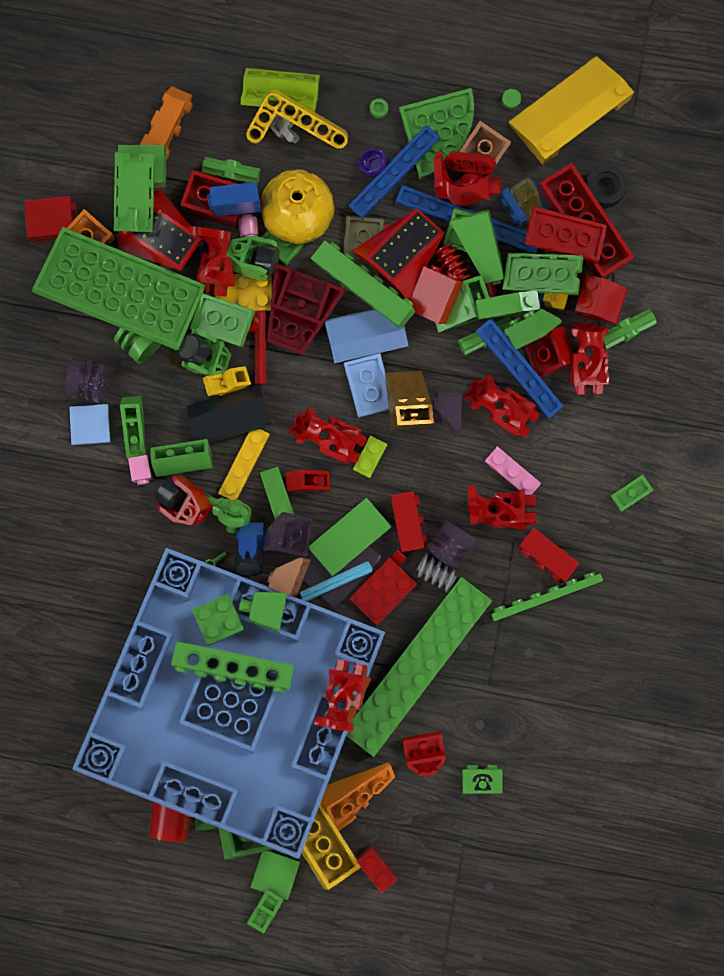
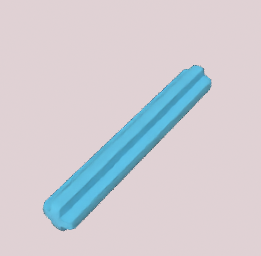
(336, 581)

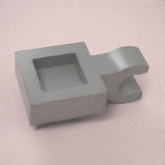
(281, 128)

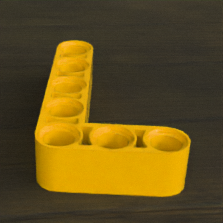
(295, 118)

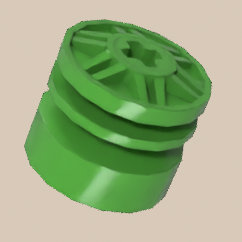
(140, 346)

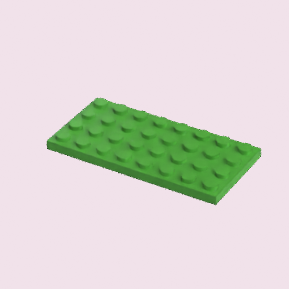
(119, 288)

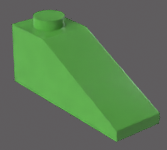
(507, 305)
(133, 426)
(276, 492)

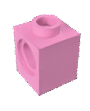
(140, 469)

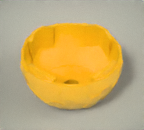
(292, 219)

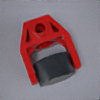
(173, 492)

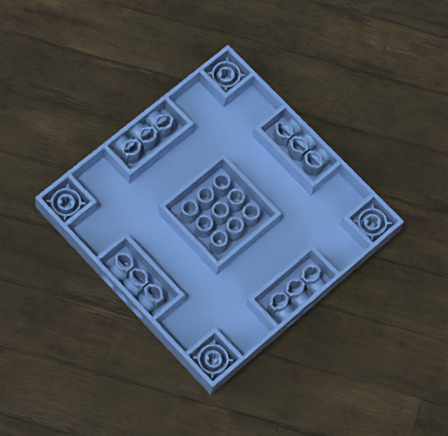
(217, 746)

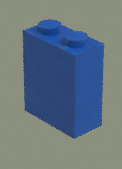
(234, 199)

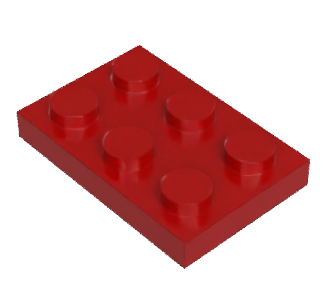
(383, 591)

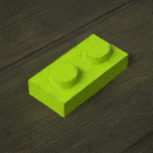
(370, 457)

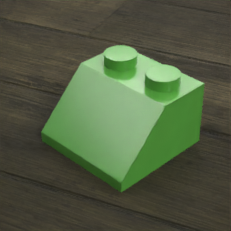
(531, 327)

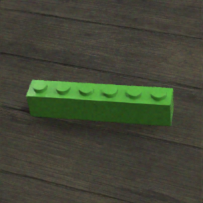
(363, 285)

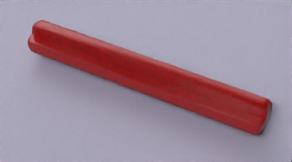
(260, 349)

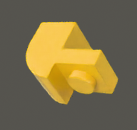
(227, 382)

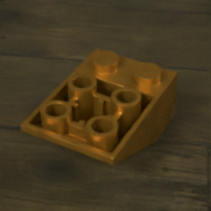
(408, 400)

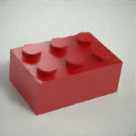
(196, 201)

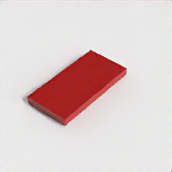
(565, 234)

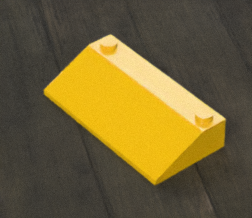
(570, 108)

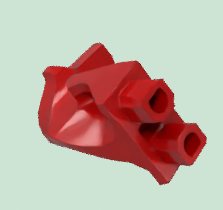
(465, 190)
(218, 271)
(595, 366)
(517, 411)
(310, 425)
(508, 514)
(349, 687)

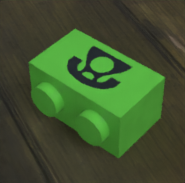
(481, 780)

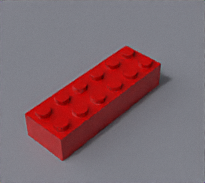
(571, 196)

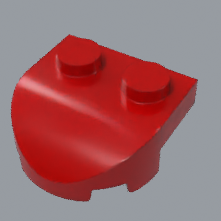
(424, 753)

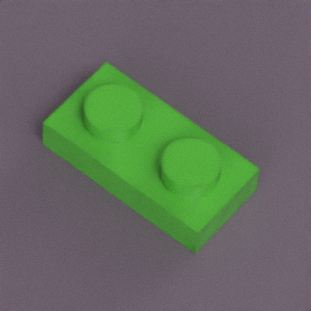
(631, 493)

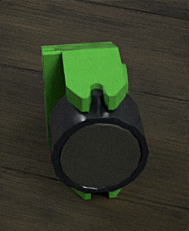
(241, 253)
(202, 353)

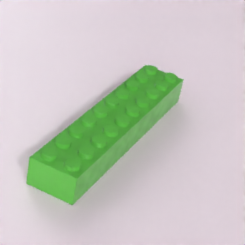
(418, 666)

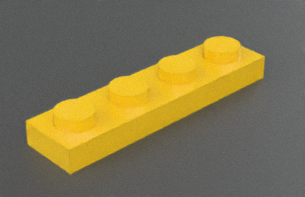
(244, 464)

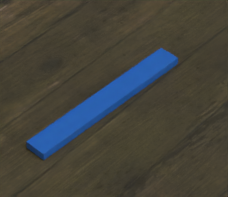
(443, 211)

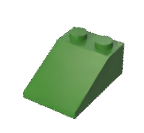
(237, 846)

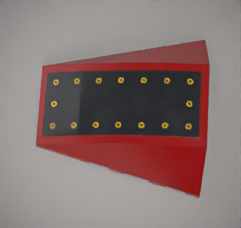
(170, 240)
(402, 250)

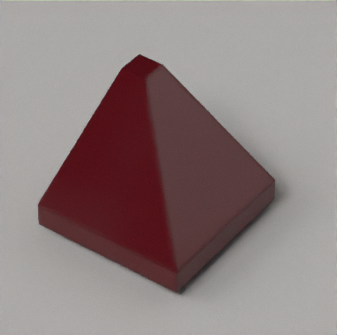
(491, 289)

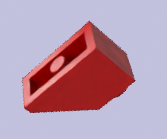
(307, 481)

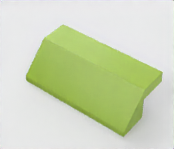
(297, 86)

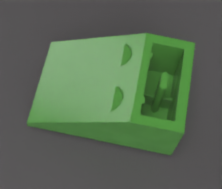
(465, 307)

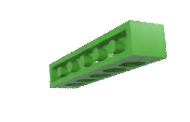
(184, 651)

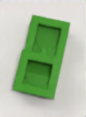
(265, 911)

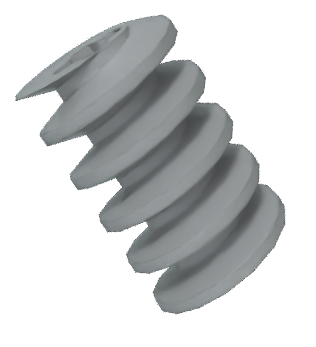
(436, 573)

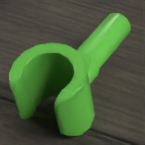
(213, 562)

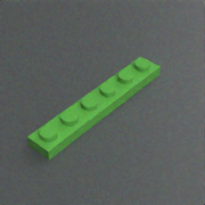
(554, 592)

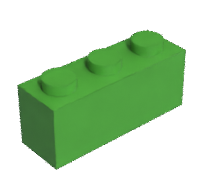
(181, 457)

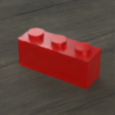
(408, 522)
(548, 556)

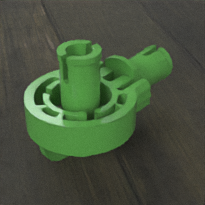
(238, 512)

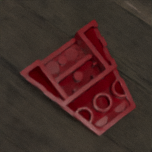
(299, 308)

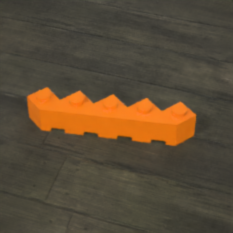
(167, 120)

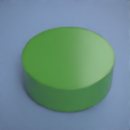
(511, 99)
(378, 108)

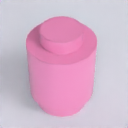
(248, 226)

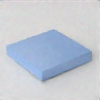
(90, 424)

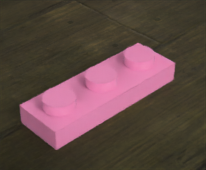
(512, 471)

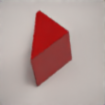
(398, 557)

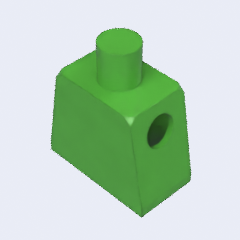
(265, 609)

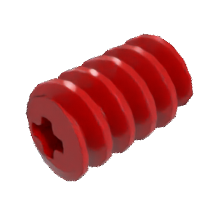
(450, 263)

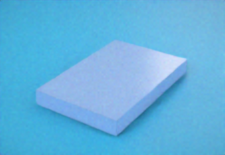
(367, 384)

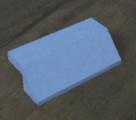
(363, 335)

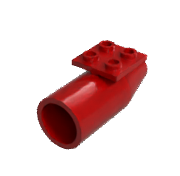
(168, 824)

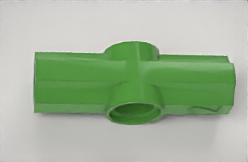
(230, 170)
(629, 328)
(473, 342)

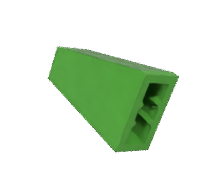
(480, 242)

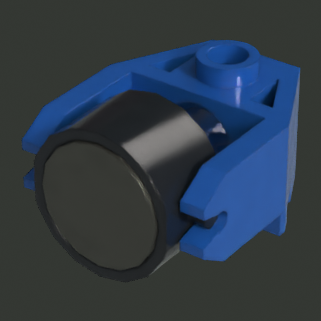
(250, 556)

